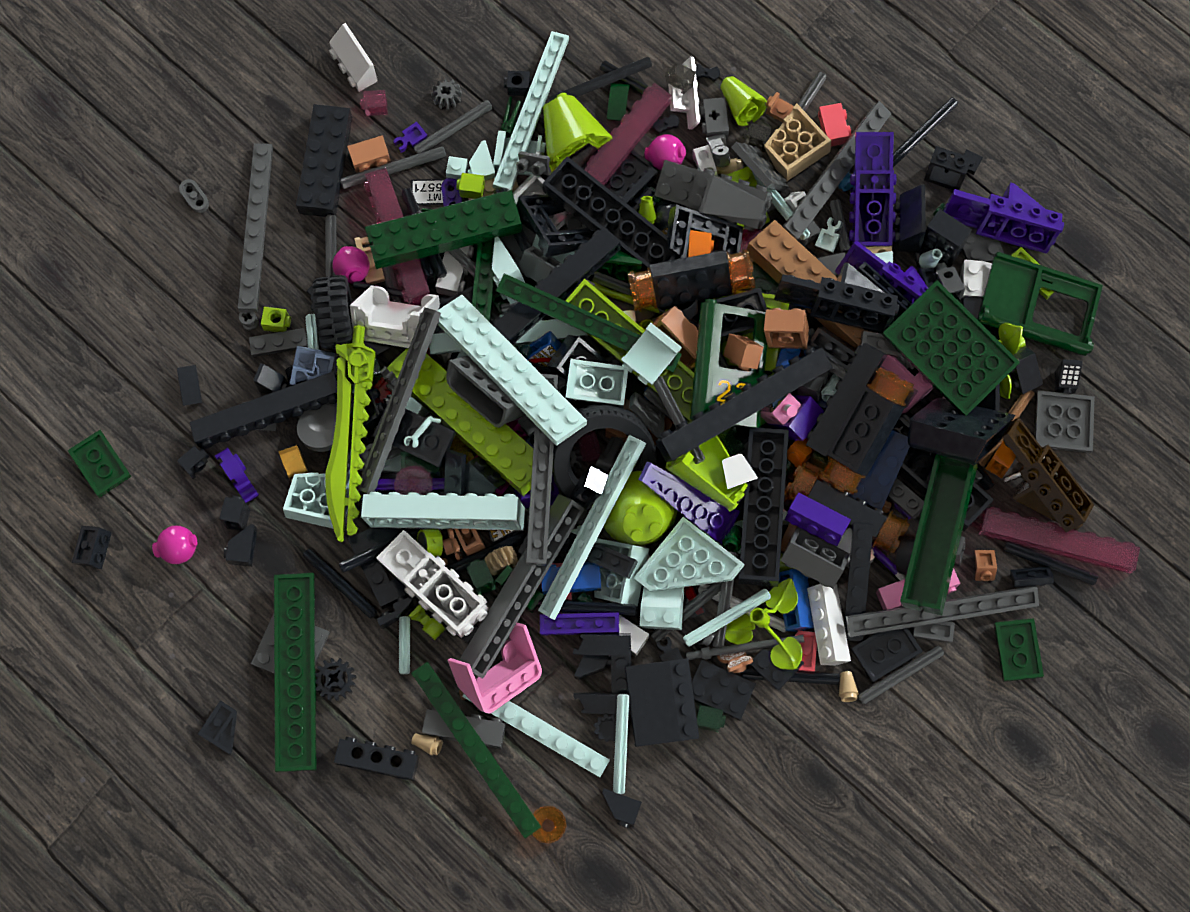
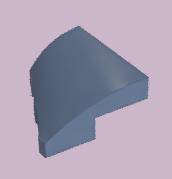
(310, 364)

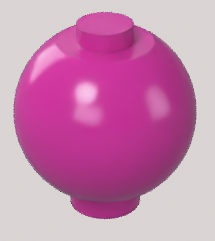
(665, 148)
(351, 263)
(175, 545)

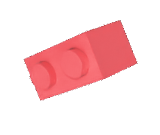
(833, 123)

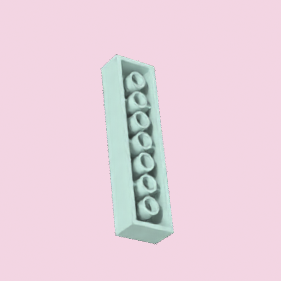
(443, 512)

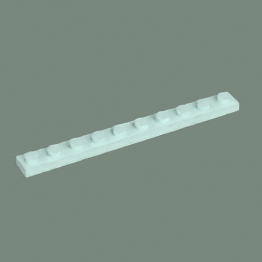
(531, 110)
(591, 527)

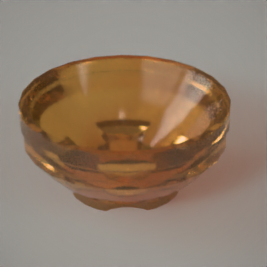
(555, 815)

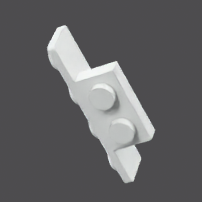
(689, 101)

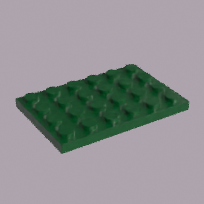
(950, 348)

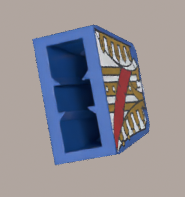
(544, 348)

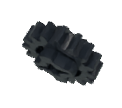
(340, 672)

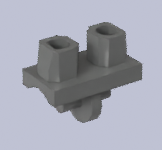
(534, 163)

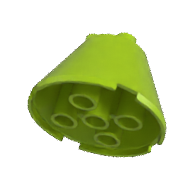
(639, 514)

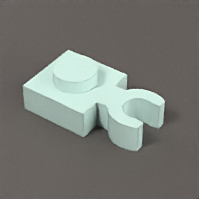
(829, 238)

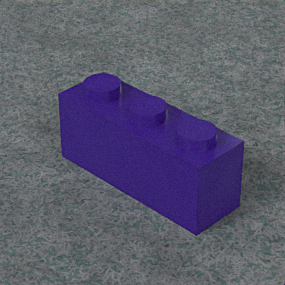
(817, 519)

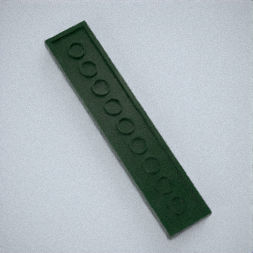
(294, 672)

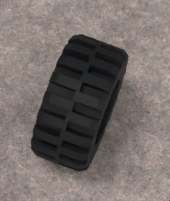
(332, 310)

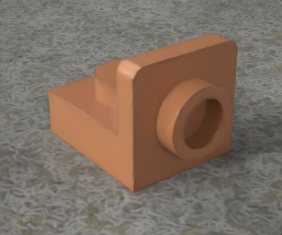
(778, 108)
(985, 565)

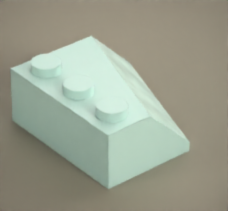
(308, 499)
(616, 587)

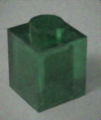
(710, 718)

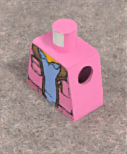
(780, 410)

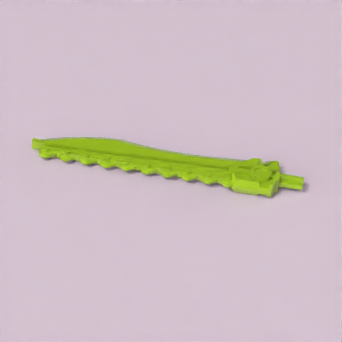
(360, 371)

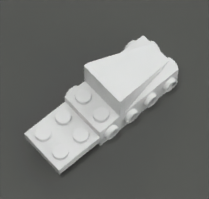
(434, 585)

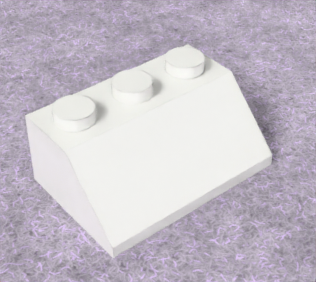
(352, 59)

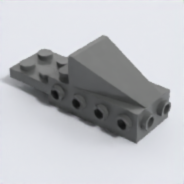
(714, 194)

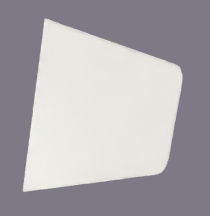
(737, 471)

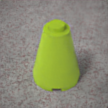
(743, 101)

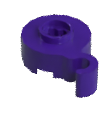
(235, 470)

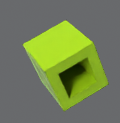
(471, 185)

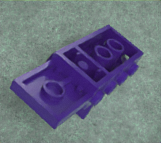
(873, 190)
(1008, 218)
(907, 283)

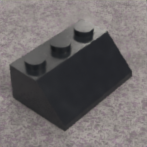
(910, 220)

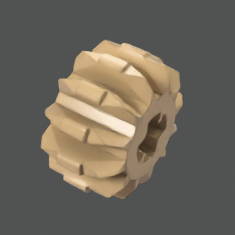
(500, 559)

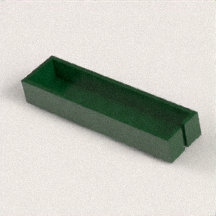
(443, 229)
(938, 535)

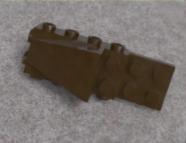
(1041, 490)

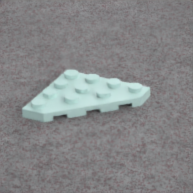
(686, 560)

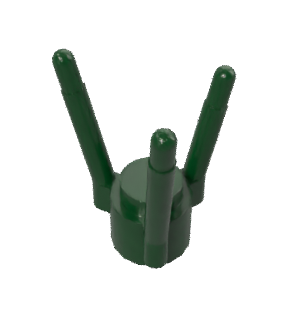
(509, 124)

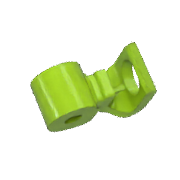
(431, 625)

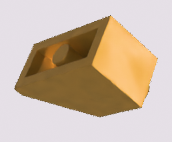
(293, 461)

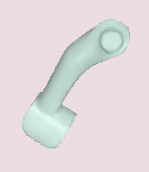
(419, 431)

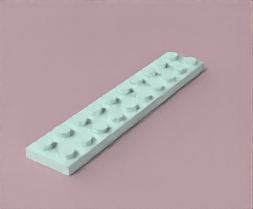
(510, 370)

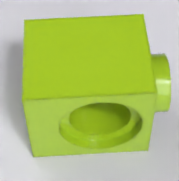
(270, 314)

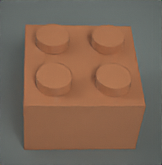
(786, 328)

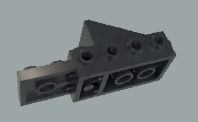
(850, 294)

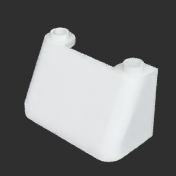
(387, 320)

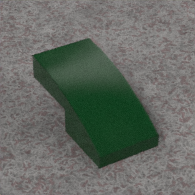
(617, 101)

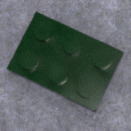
(99, 463)
(1018, 650)

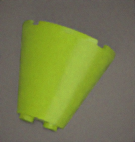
(569, 129)
(708, 475)

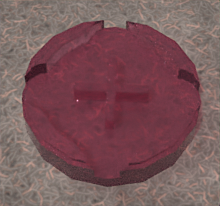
(414, 480)

